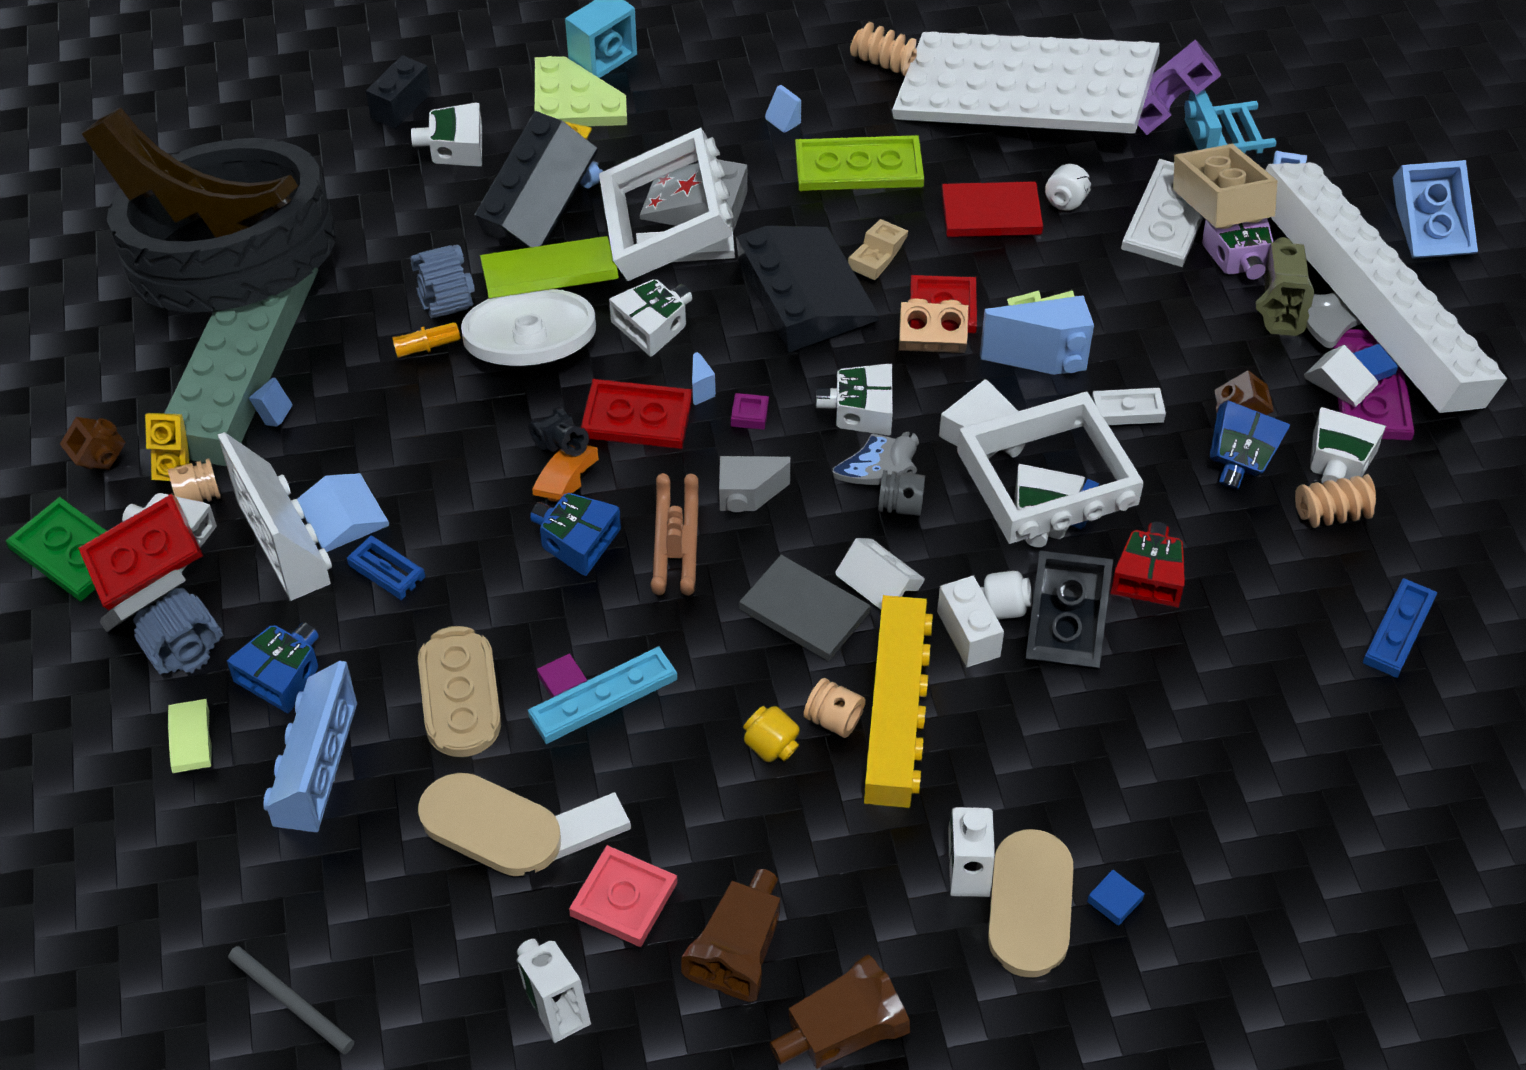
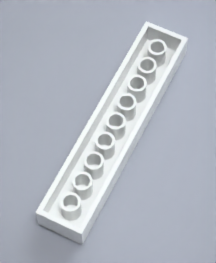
(1383, 291)

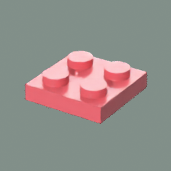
(623, 896)

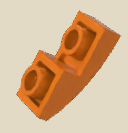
(563, 474)

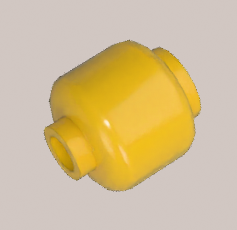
(771, 734)

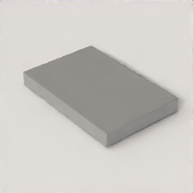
(142, 599)

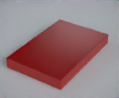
(991, 209)
(637, 413)
(140, 551)

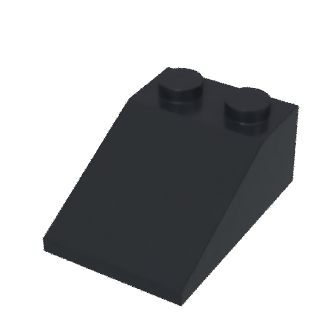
(1069, 609)

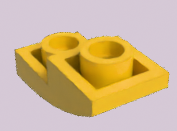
(167, 443)

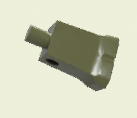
(1286, 289)

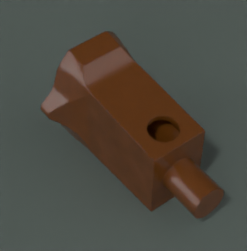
(736, 939)
(844, 1017)

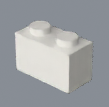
(970, 621)

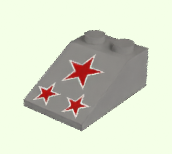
(682, 194)

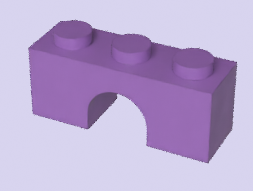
(1186, 71)

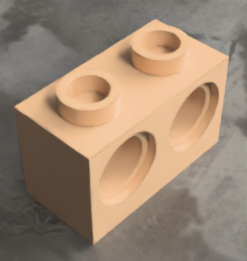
(933, 336)

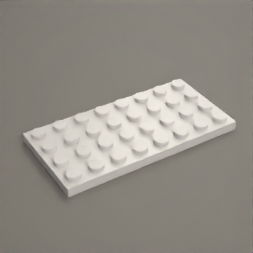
(1028, 82)

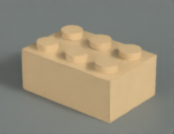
(1225, 186)

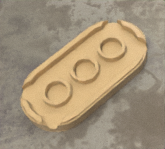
(459, 691)
(490, 824)
(1031, 903)

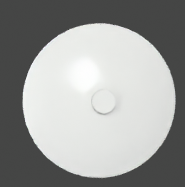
(528, 327)

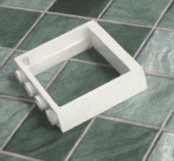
(681, 239)
(1037, 423)

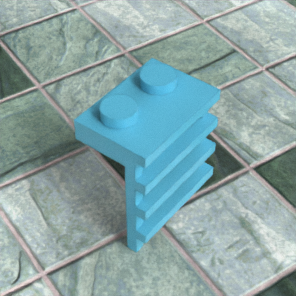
(1206, 127)

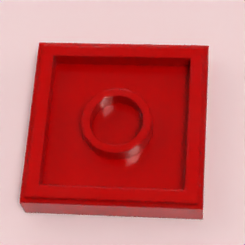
(941, 288)

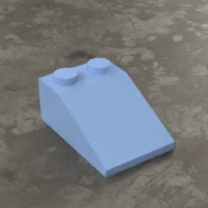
(1435, 209)
(1039, 335)

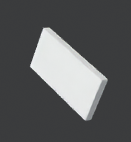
(1163, 221)

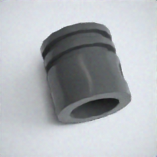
(893, 490)

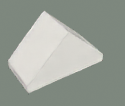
(1342, 375)

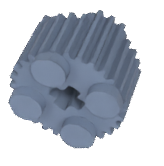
(442, 282)
(176, 632)

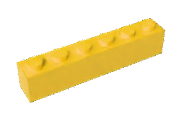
(896, 702)

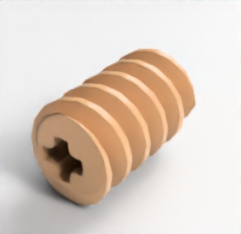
(882, 49)
(1336, 498)

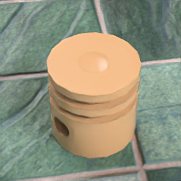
(194, 481)
(834, 707)

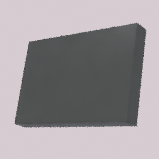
(804, 607)

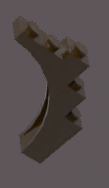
(183, 191)

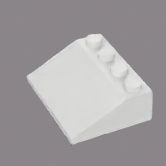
(276, 520)

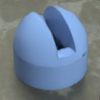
(591, 176)

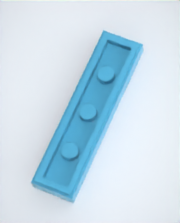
(602, 695)

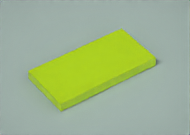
(859, 163)
(548, 267)

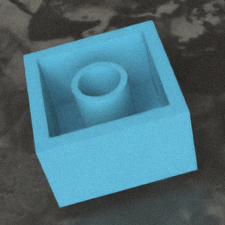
(602, 35)

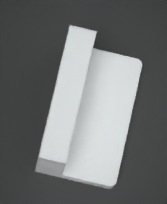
(876, 572)

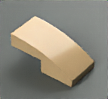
(879, 249)

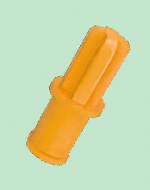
(426, 339)

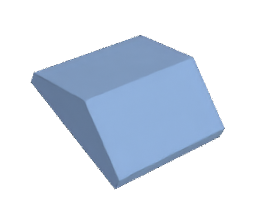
(341, 510)

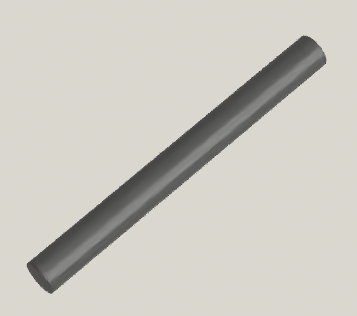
(291, 1000)

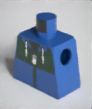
(1244, 441)
(577, 529)
(276, 664)

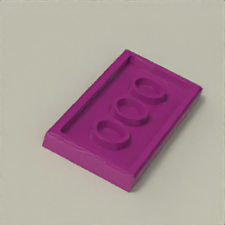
(1388, 401)

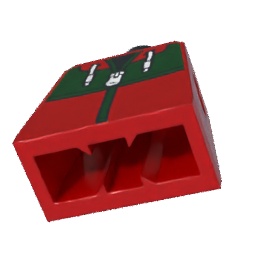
(1151, 567)

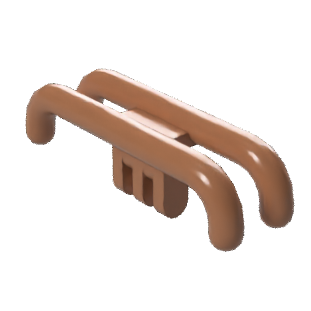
(673, 537)

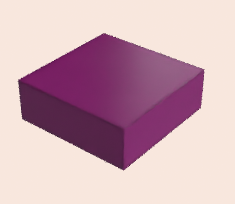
(749, 411)
(560, 675)

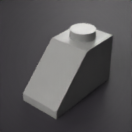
(751, 481)

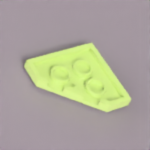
(576, 95)

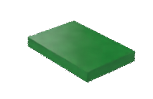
(52, 546)

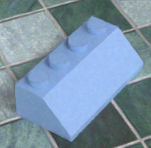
(312, 750)

